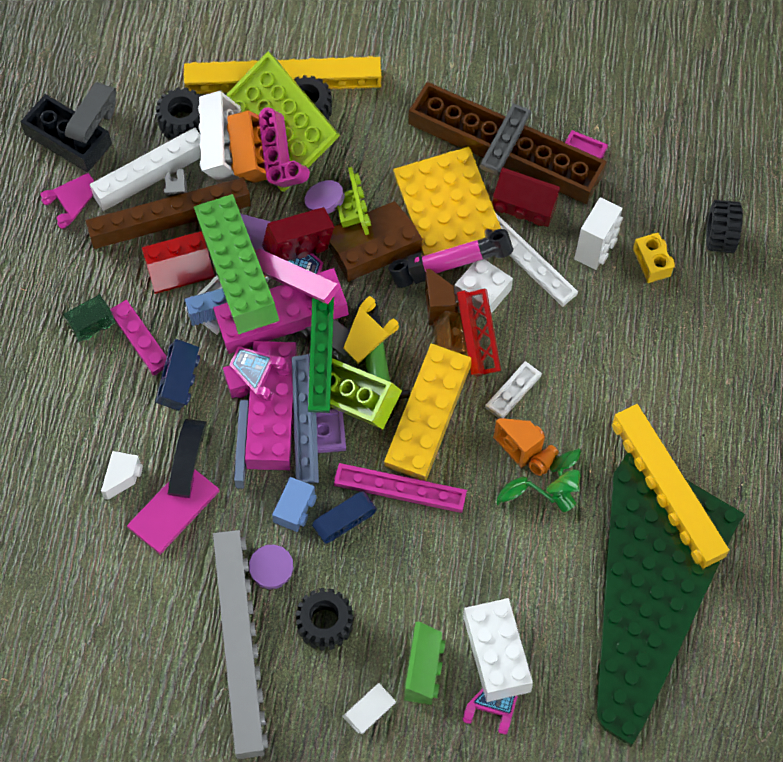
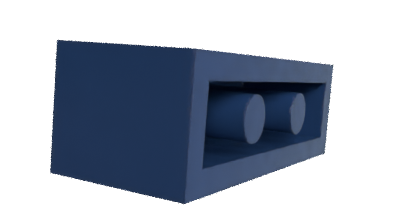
(178, 375)

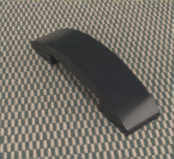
(186, 457)

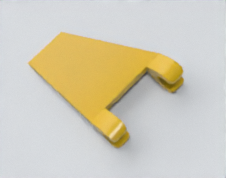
(366, 332)

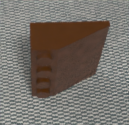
(389, 239)

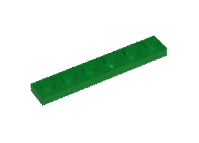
(321, 356)

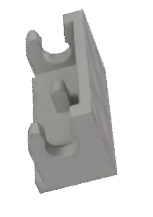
(175, 186)

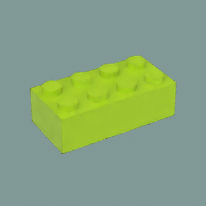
(362, 394)

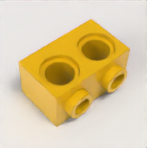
(649, 258)

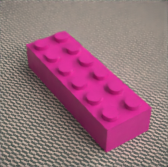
(293, 312)
(272, 421)

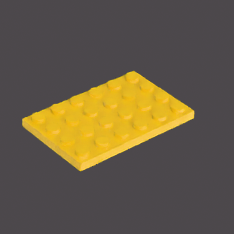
(446, 200)

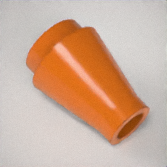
(543, 460)

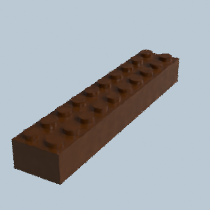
(533, 154)

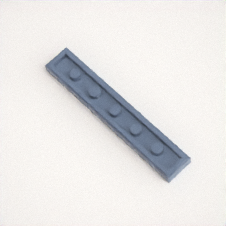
(304, 423)

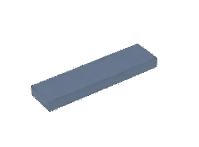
(240, 464)

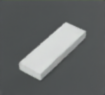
(513, 390)

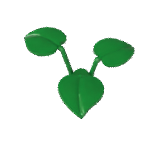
(560, 488)

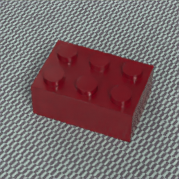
(299, 235)

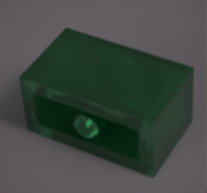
(89, 318)

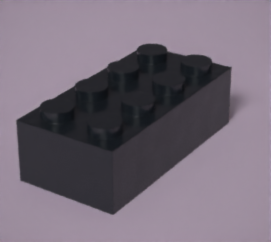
(47, 126)

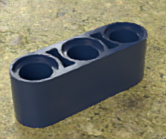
(344, 517)

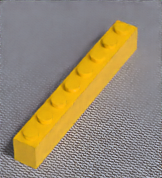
(670, 486)

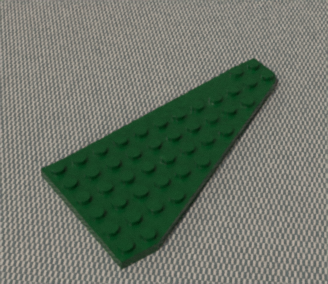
(648, 597)

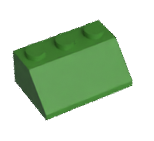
(424, 664)

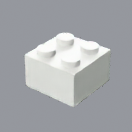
(485, 275)

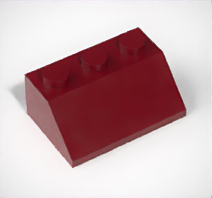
(525, 197)

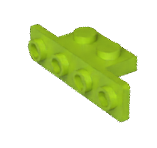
(353, 207)

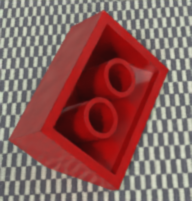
(178, 262)

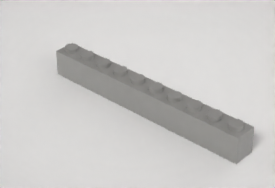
(238, 645)

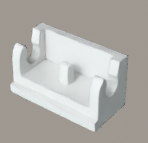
(369, 709)

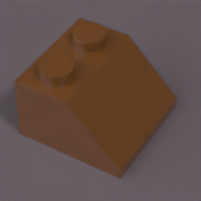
(439, 296)

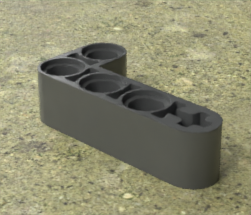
(96, 105)

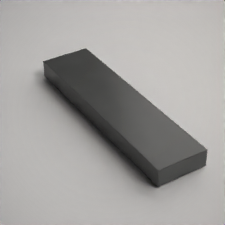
(505, 139)

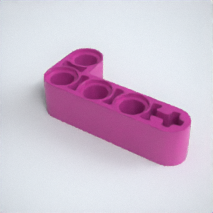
(273, 124)

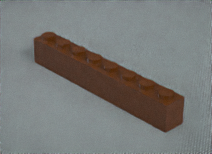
(161, 213)

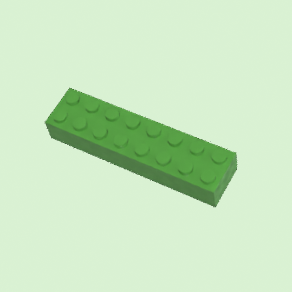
(236, 264)

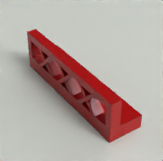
(471, 332)

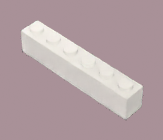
(147, 169)

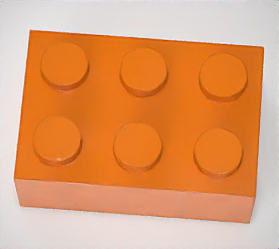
(246, 146)

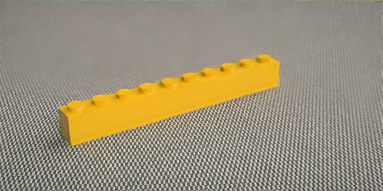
(336, 72)

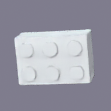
(599, 233)

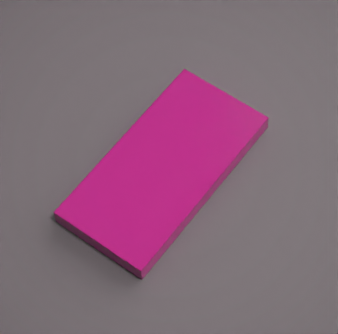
(169, 515)

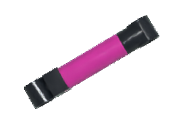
(495, 243)

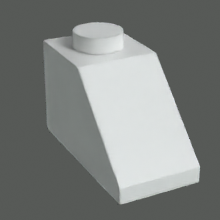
(121, 473)

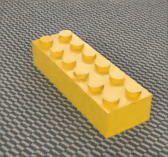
(428, 412)

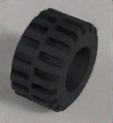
(317, 92)
(174, 103)
(724, 226)
(324, 601)

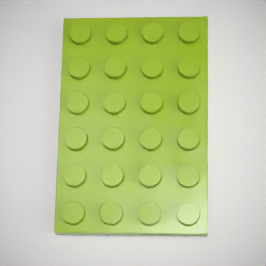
(306, 127)

